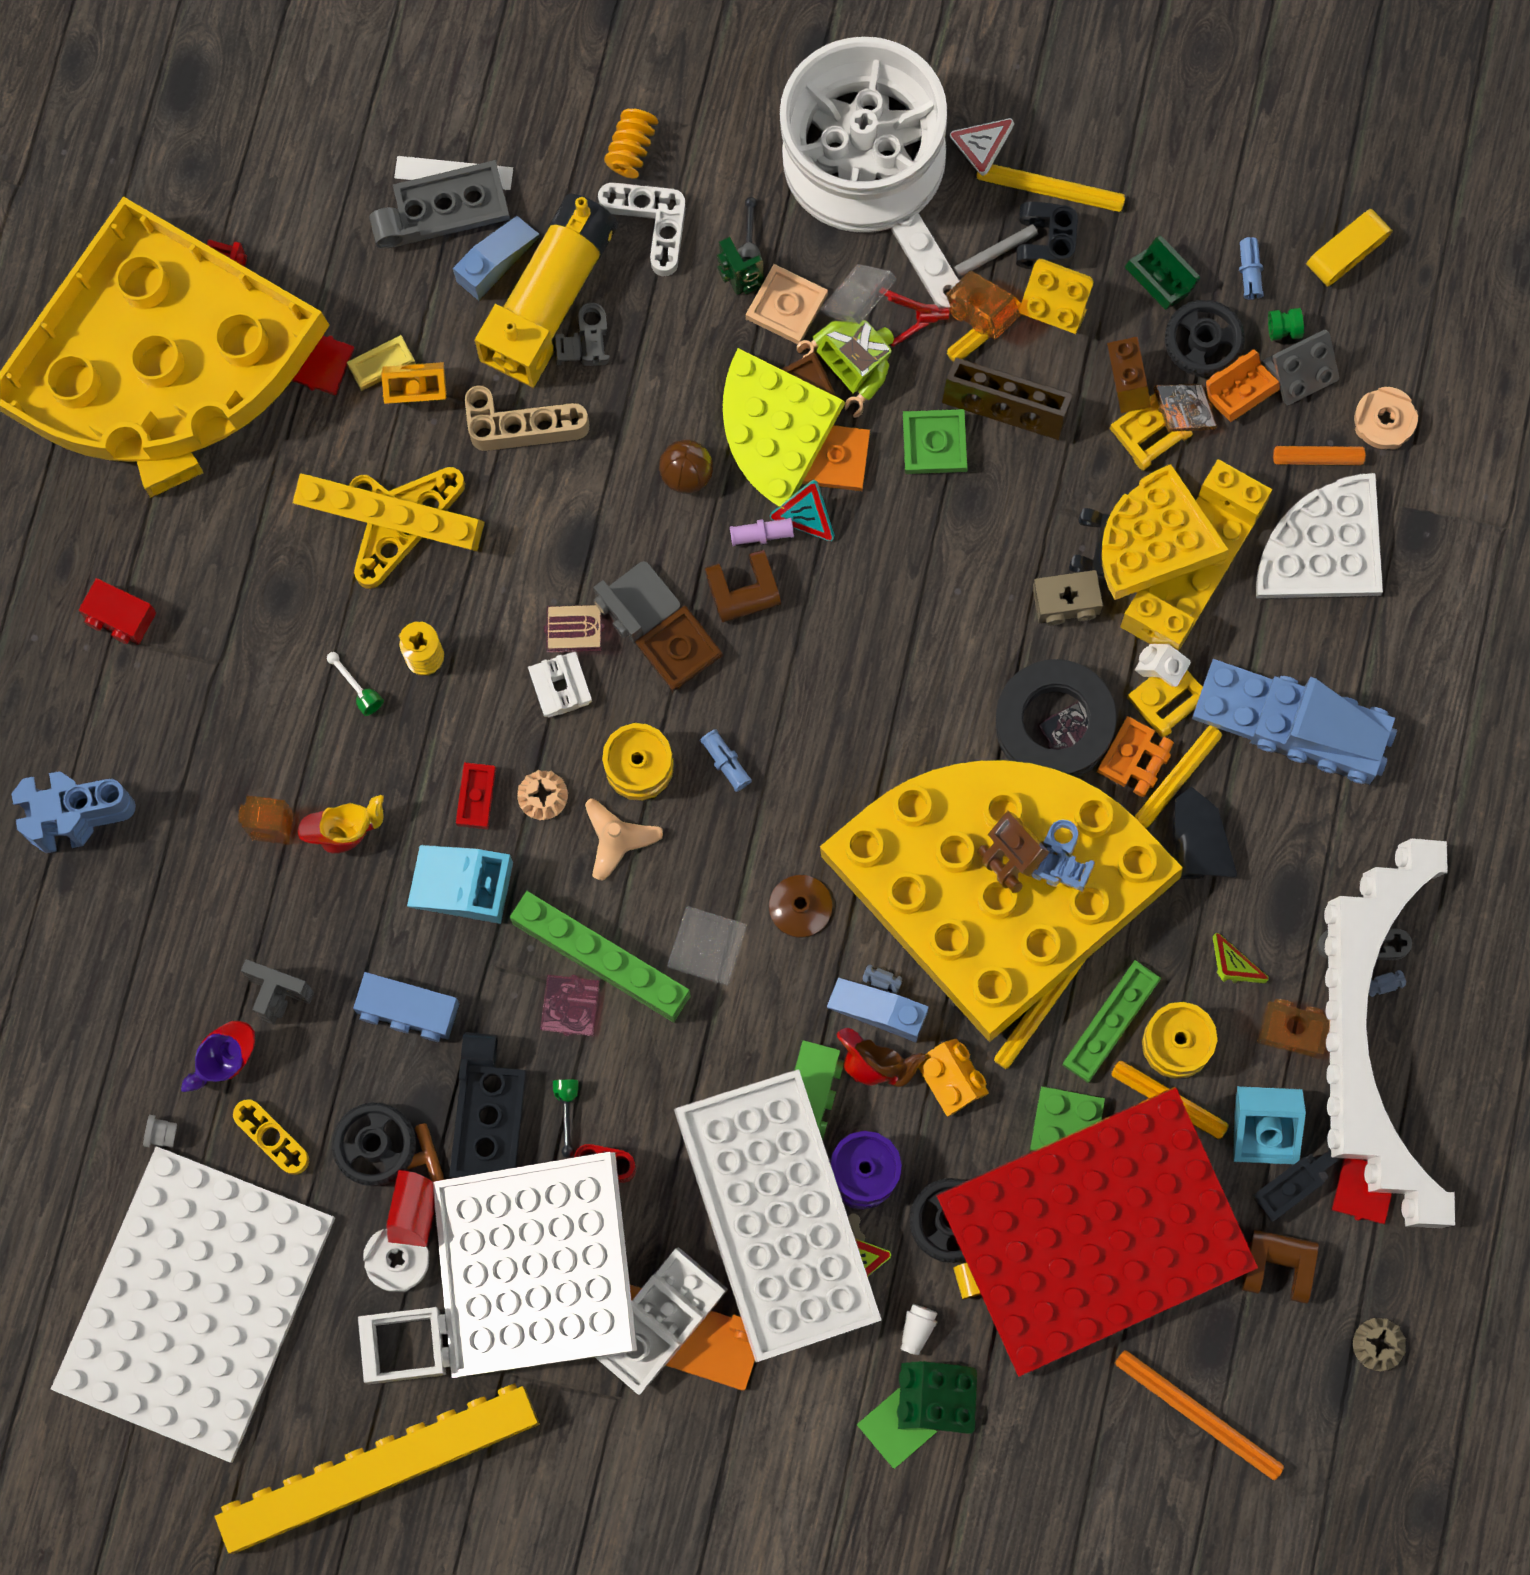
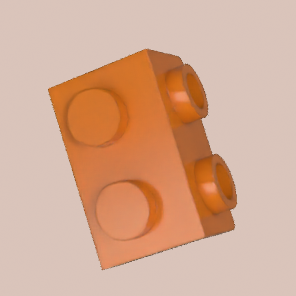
(1241, 386)

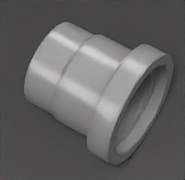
(159, 1132)

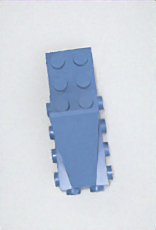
(1297, 720)

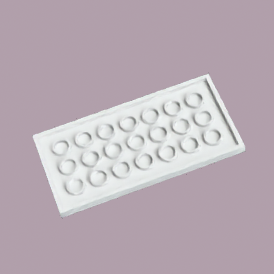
(777, 1215)

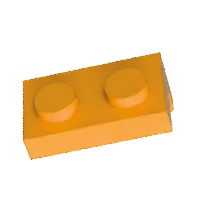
(952, 1076)

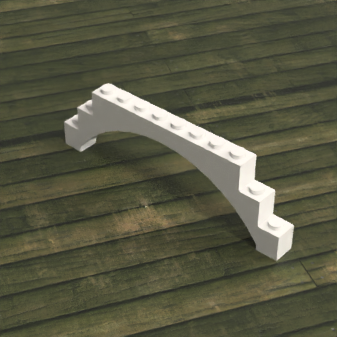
(1357, 1114)

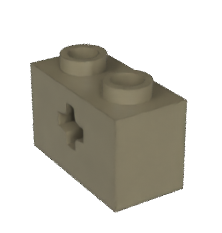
(1080, 587)

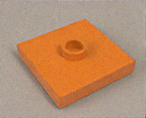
(841, 459)

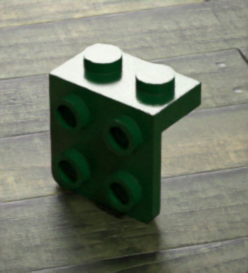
(937, 1397)

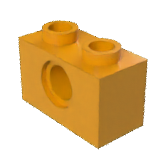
(413, 382)

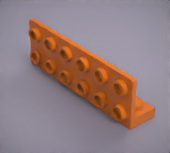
(715, 1350)

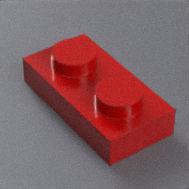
(475, 795)

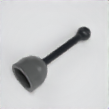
(749, 250)

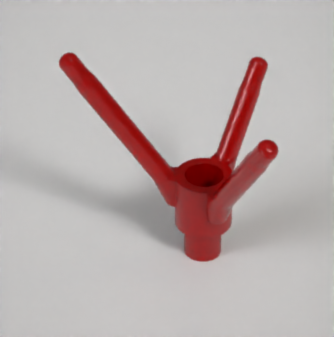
(924, 314)

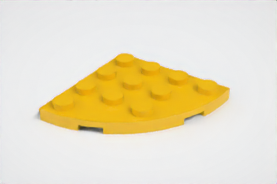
(1157, 535)

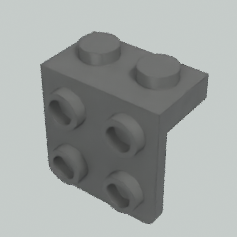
(636, 601)

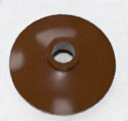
(804, 921)

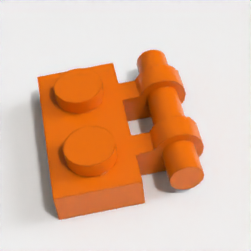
(1126, 751)

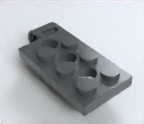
(396, 228)

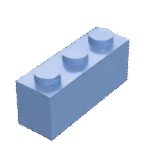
(406, 1007)

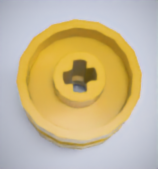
(638, 743)
(1165, 1053)

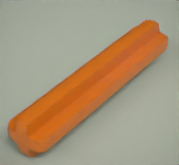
(1319, 455)

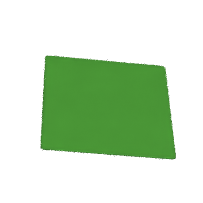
(883, 1432)

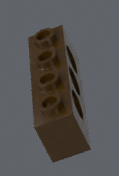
(1007, 398)

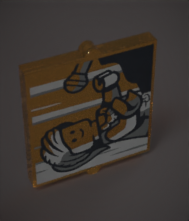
(1185, 407)

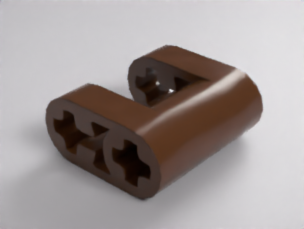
(748, 598)
(1286, 1252)

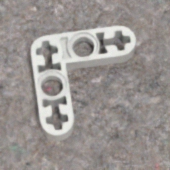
(662, 216)

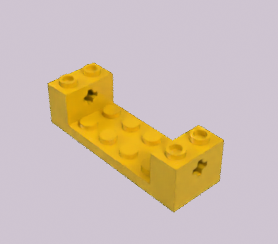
(1171, 608)

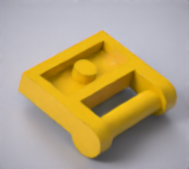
(1140, 425)
(1156, 694)

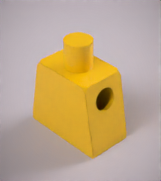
(167, 473)

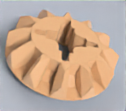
(554, 803)

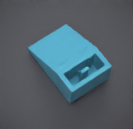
(461, 882)

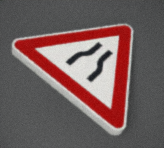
(982, 142)

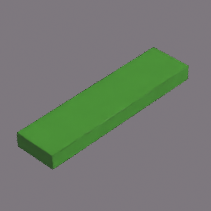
(1111, 1021)

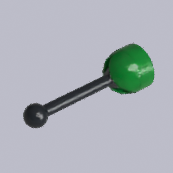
(566, 1092)

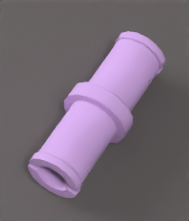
(761, 531)

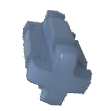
(882, 979)
(1387, 983)

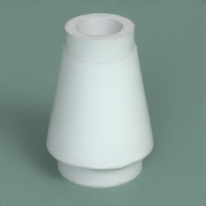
(917, 1328)

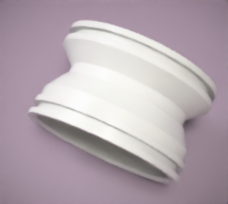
(875, 71)

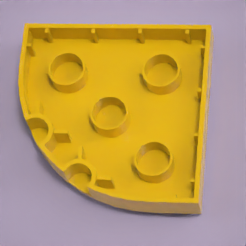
(155, 346)
(986, 947)

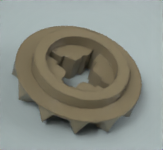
(1365, 1350)

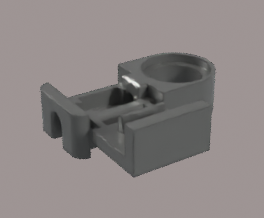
(588, 343)

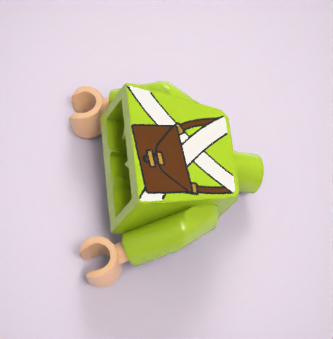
(855, 355)

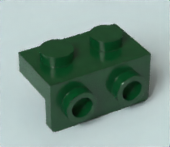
(1163, 273)
(742, 275)

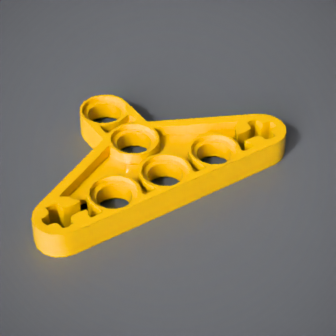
(377, 536)

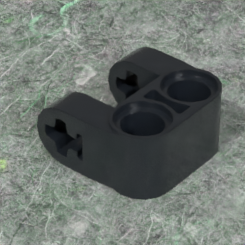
(1046, 216)

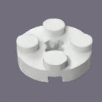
(398, 1278)

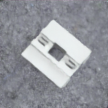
(577, 689)

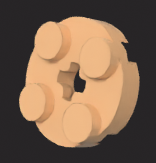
(1379, 434)

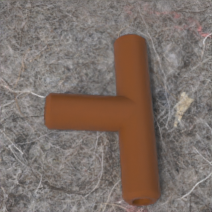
(427, 1155)

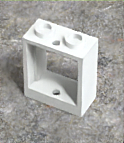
(369, 1345)

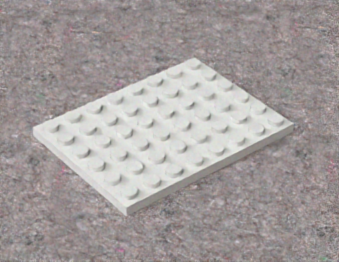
(193, 1304)

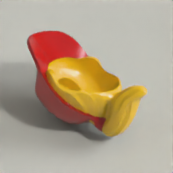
(343, 826)

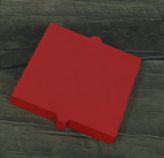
(325, 365)
(1353, 1195)

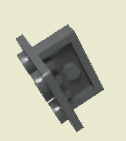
(1304, 367)

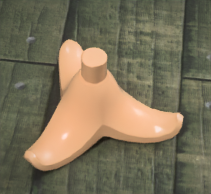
(616, 838)

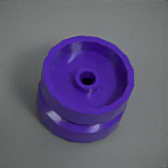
(867, 1150)

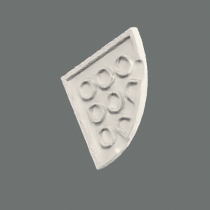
(1326, 545)

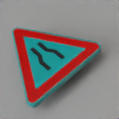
(807, 512)

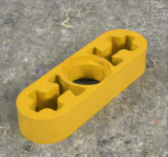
(281, 1160)

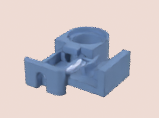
(1063, 864)

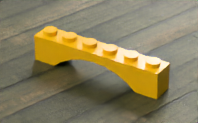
(388, 512)

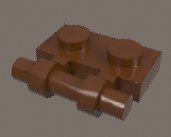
(1019, 845)

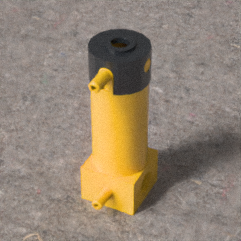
(520, 334)

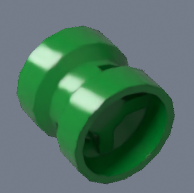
(1285, 324)

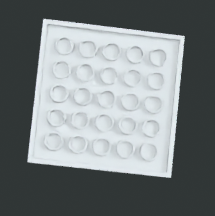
(534, 1265)

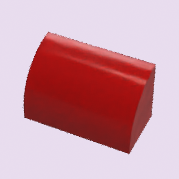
(411, 1210)

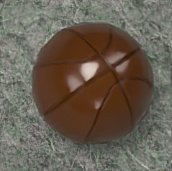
(686, 466)

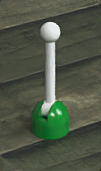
(367, 700)

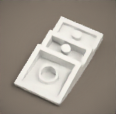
(664, 1318)

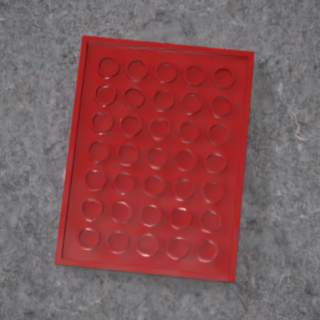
(1097, 1231)

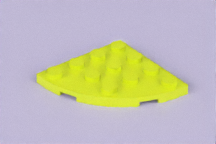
(775, 424)

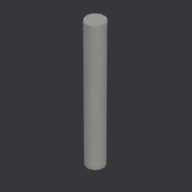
(995, 250)

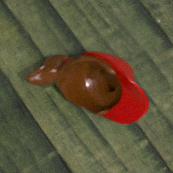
(876, 1064)

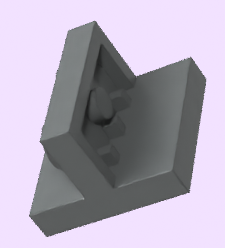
(275, 986)

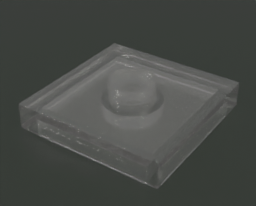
(858, 293)
(707, 945)

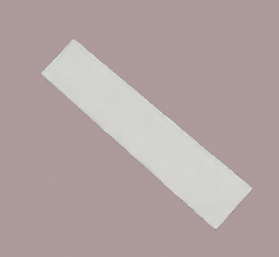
(414, 168)

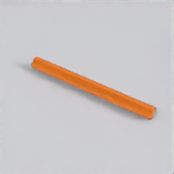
(1199, 1415)

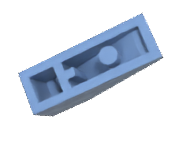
(494, 257)
(879, 1008)

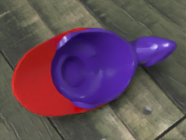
(221, 1055)

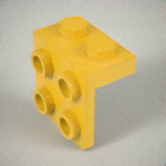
(1056, 295)

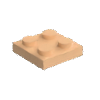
(786, 304)

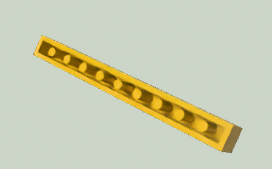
(377, 1469)

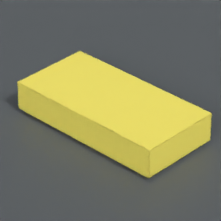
(368, 366)

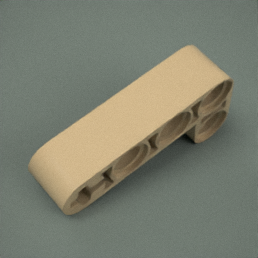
(526, 418)

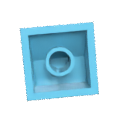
(1268, 1125)

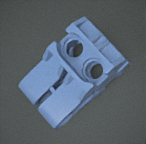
(69, 809)

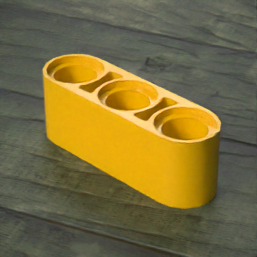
(1349, 247)

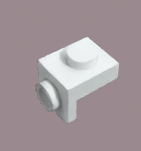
(1163, 662)

